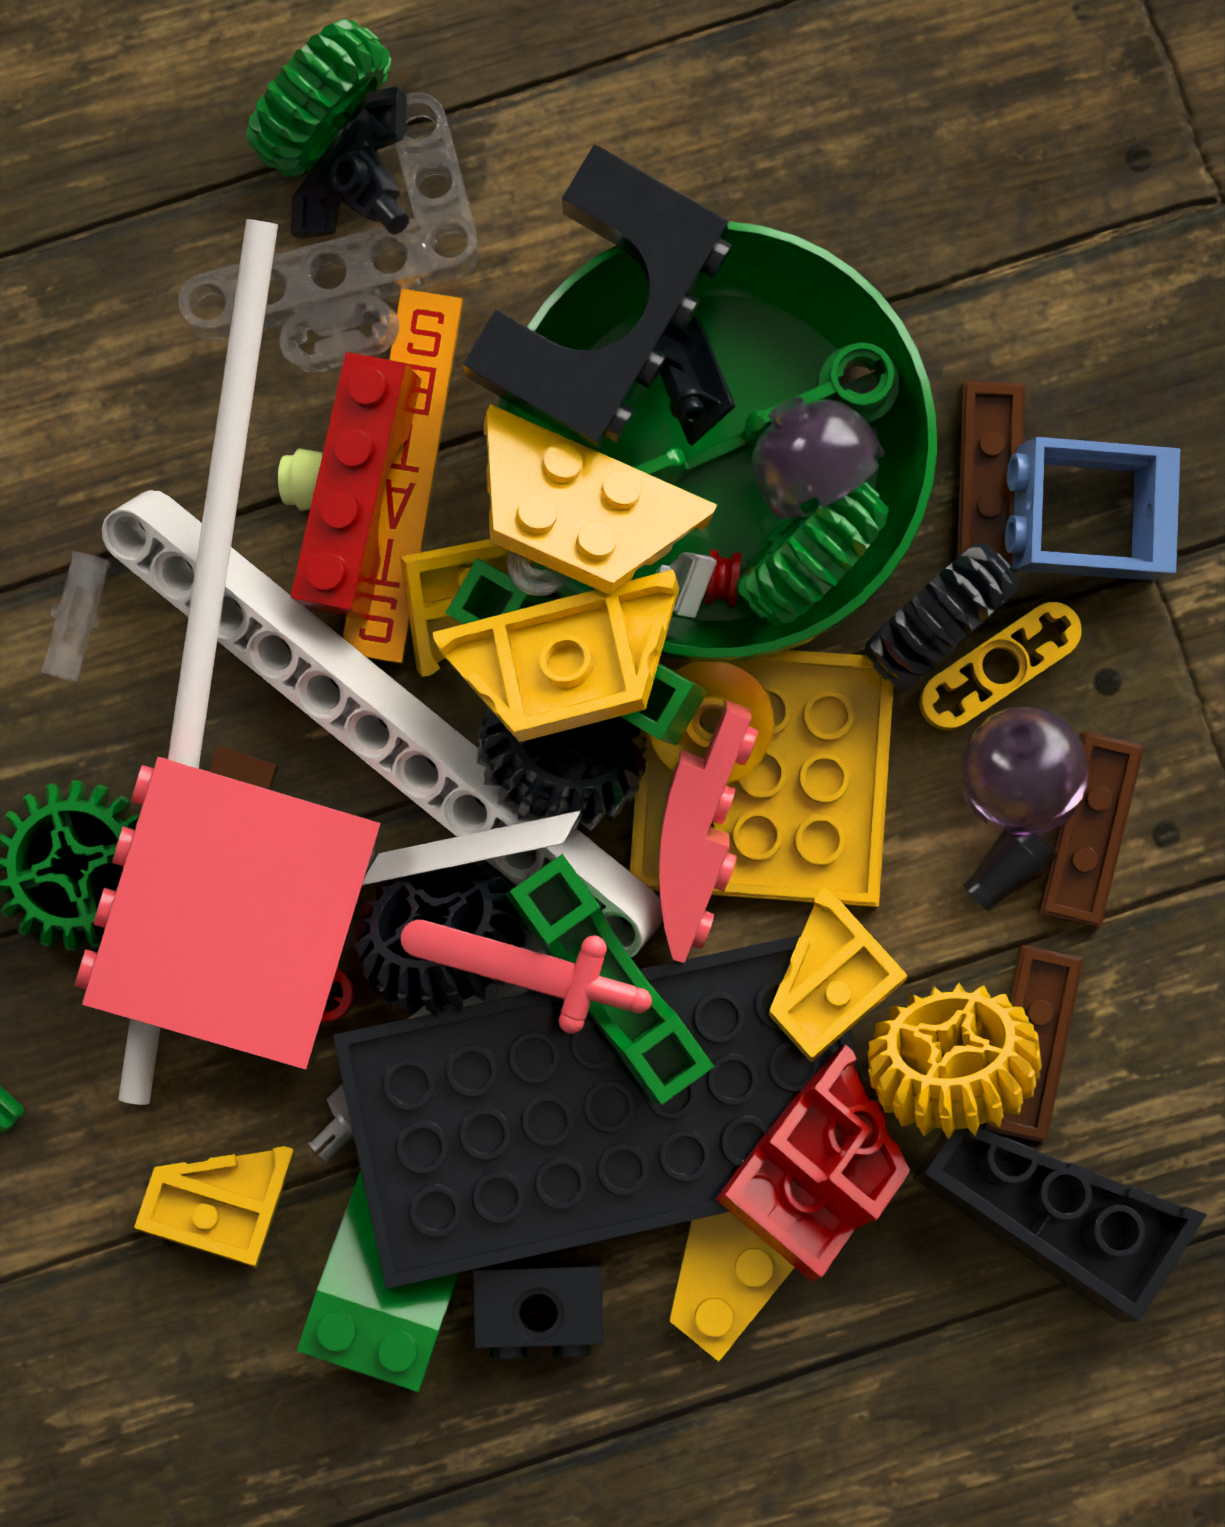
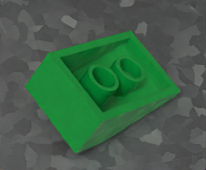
(364, 1324)

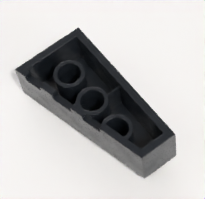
(1075, 1224)

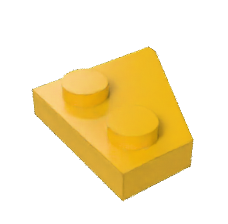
(430, 587)
(832, 978)
(217, 1203)

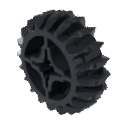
(941, 616)
(562, 778)
(454, 897)

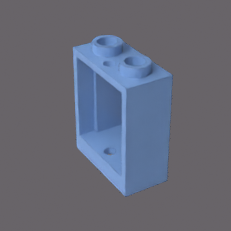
(1154, 507)

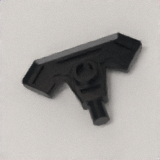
(354, 171)

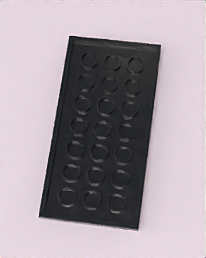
(522, 1140)

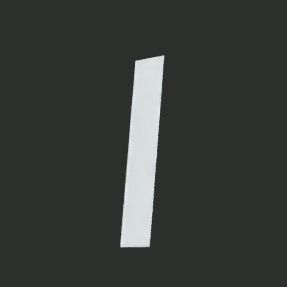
(471, 848)

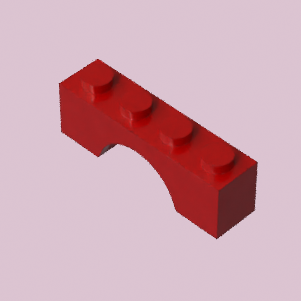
(341, 535)

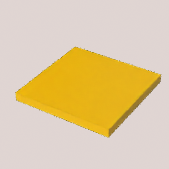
(813, 800)

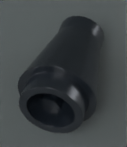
(1008, 867)

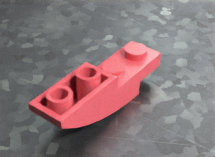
(692, 852)

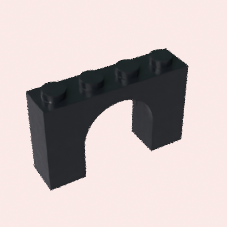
(590, 389)

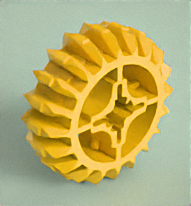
(954, 1060)

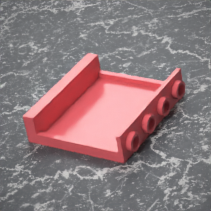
(227, 912)

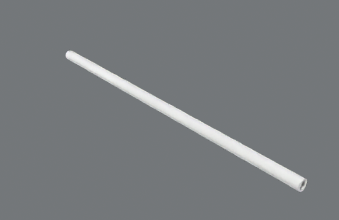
(212, 564)

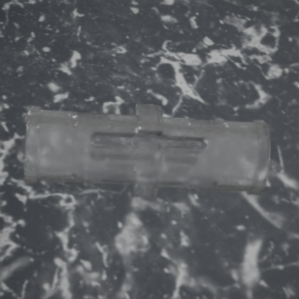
(75, 616)

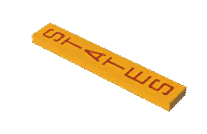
(428, 345)

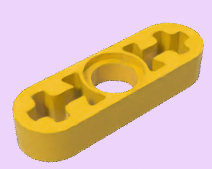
(1029, 627)

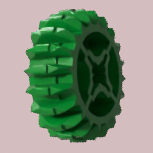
(316, 96)
(810, 554)
(64, 837)

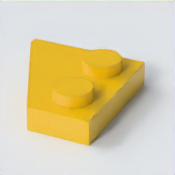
(724, 1281)

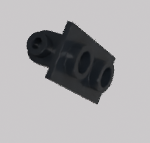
(694, 381)

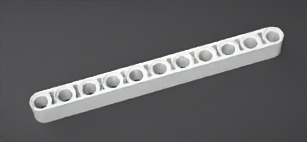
(362, 698)

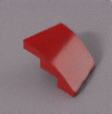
(818, 1170)

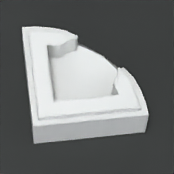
(693, 576)

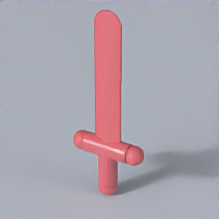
(574, 982)

